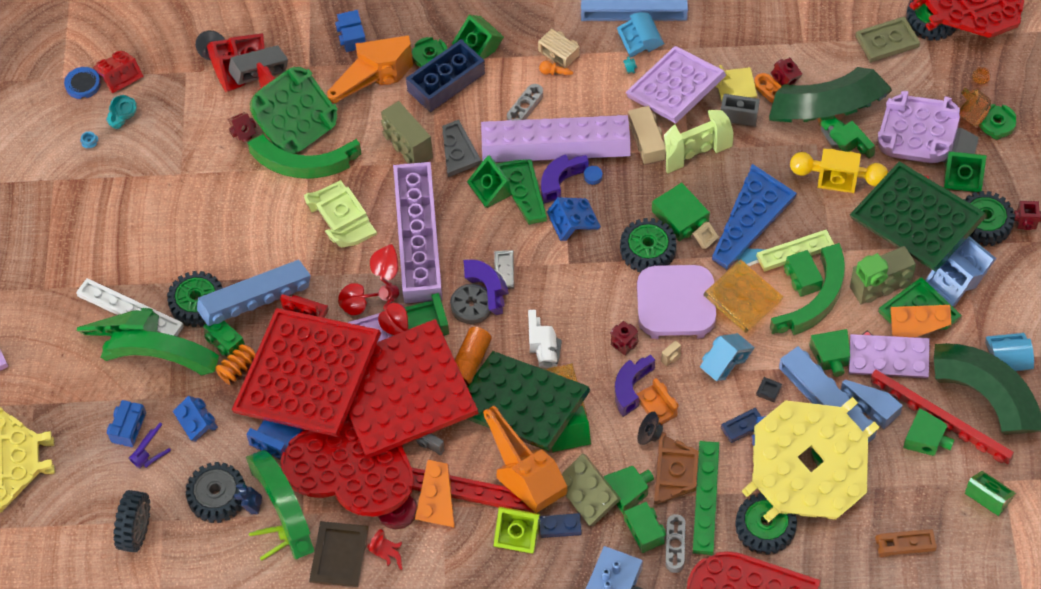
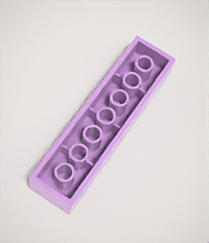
(556, 137)
(417, 232)

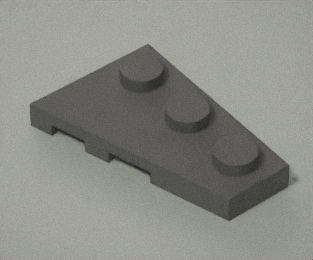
(458, 149)

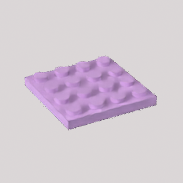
(675, 84)

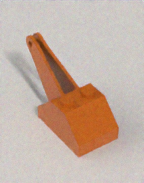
(377, 62)
(527, 473)

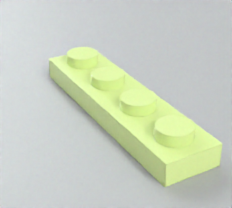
(777, 255)

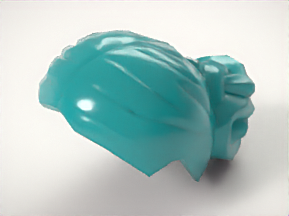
(120, 110)

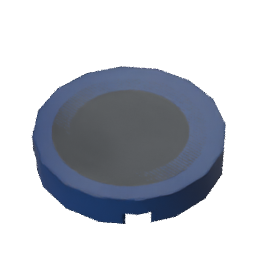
(82, 82)

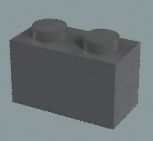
(741, 109)

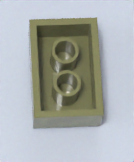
(406, 134)
(900, 275)

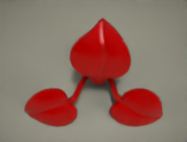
(352, 298)

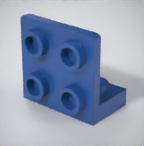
(572, 214)
(272, 437)

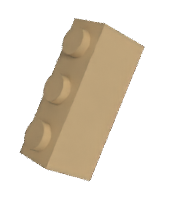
(647, 134)

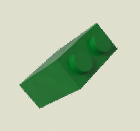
(680, 211)

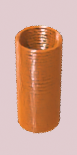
(472, 352)

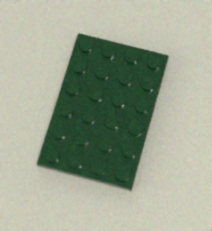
(918, 215)
(528, 398)

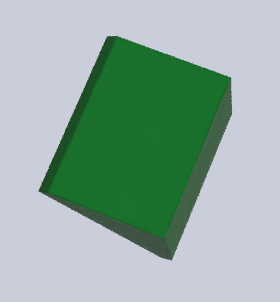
(964, 171)
(489, 183)
(575, 433)
(989, 492)

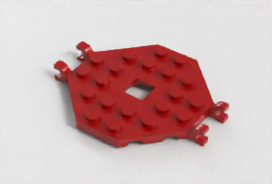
(975, 16)

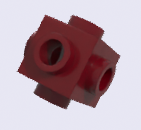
(786, 72)
(237, 122)
(1028, 215)
(624, 337)

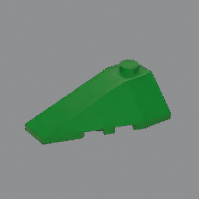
(134, 320)

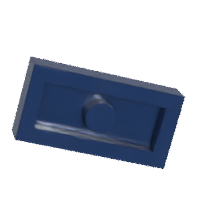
(740, 425)
(560, 525)

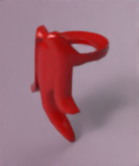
(383, 548)

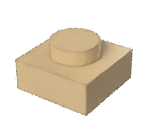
(705, 235)
(671, 353)

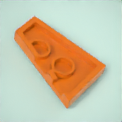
(919, 320)
(435, 497)

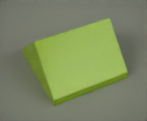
(516, 530)

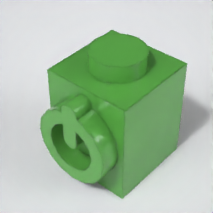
(872, 270)

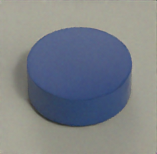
(593, 175)

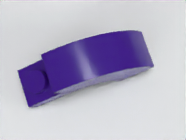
(557, 172)
(478, 271)
(628, 375)

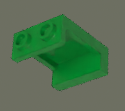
(428, 311)

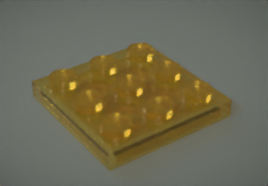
(743, 296)

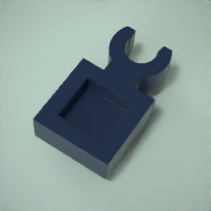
(250, 498)

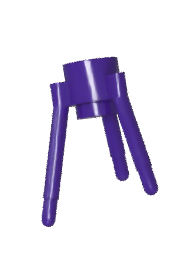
(140, 455)

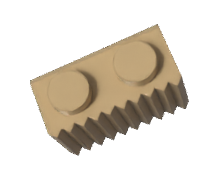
(559, 48)

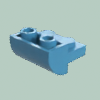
(640, 34)
(1013, 350)

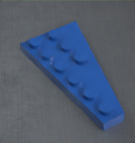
(754, 210)

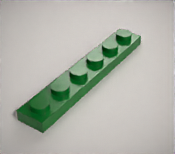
(706, 498)

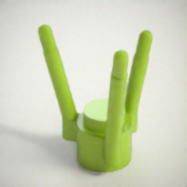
(281, 533)

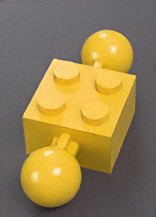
(838, 169)

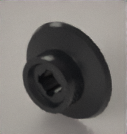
(204, 39)
(649, 429)

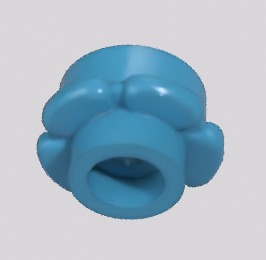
(91, 137)

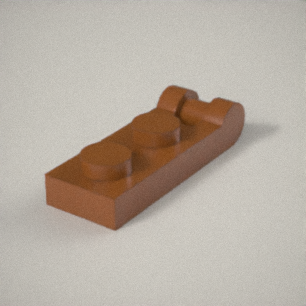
(906, 542)

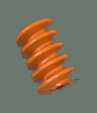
(235, 363)

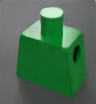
(831, 350)
(927, 434)
(629, 486)

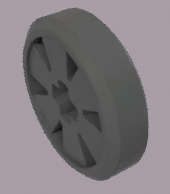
(460, 303)

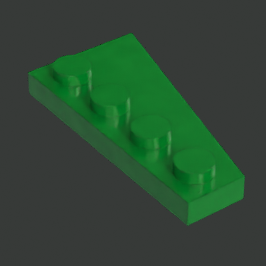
(525, 189)

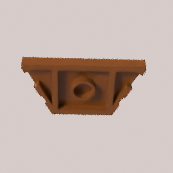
(675, 469)

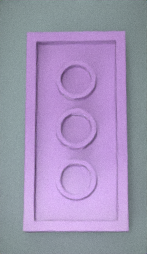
(889, 355)

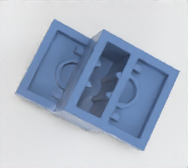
(961, 271)

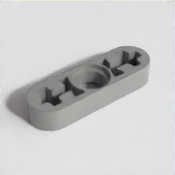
(526, 98)
(680, 551)

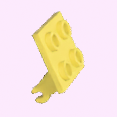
(737, 82)

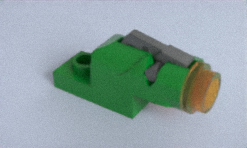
(846, 136)

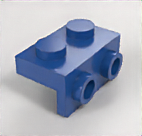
(194, 417)

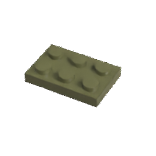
(887, 39)
(589, 490)

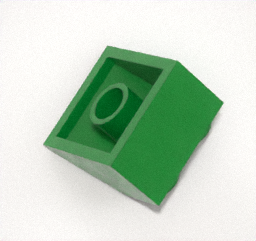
(479, 36)

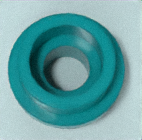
(630, 65)

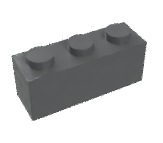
(244, 66)

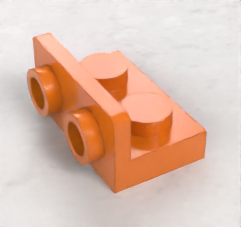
(658, 400)

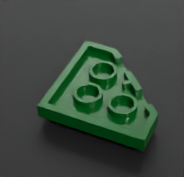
(918, 294)

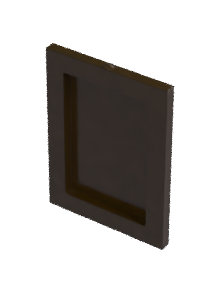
(339, 554)

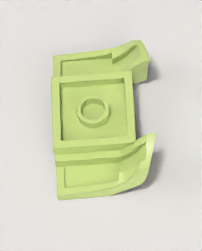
(713, 134)
(342, 213)

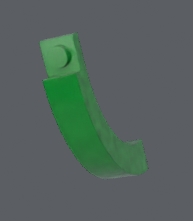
(303, 165)
(823, 303)
(161, 346)
(276, 485)

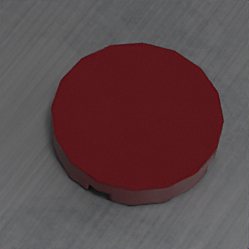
(400, 517)

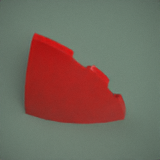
(222, 51)

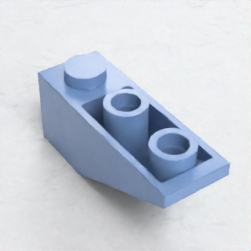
(874, 402)

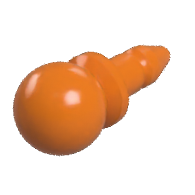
(547, 67)

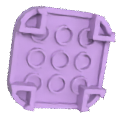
(919, 128)
(674, 301)

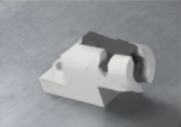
(543, 342)

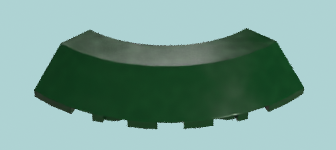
(830, 98)
(994, 380)

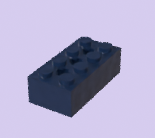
(445, 75)

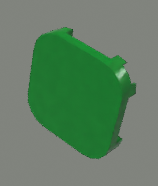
(293, 110)

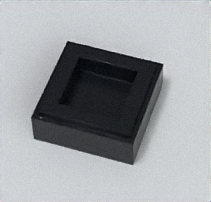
(769, 389)

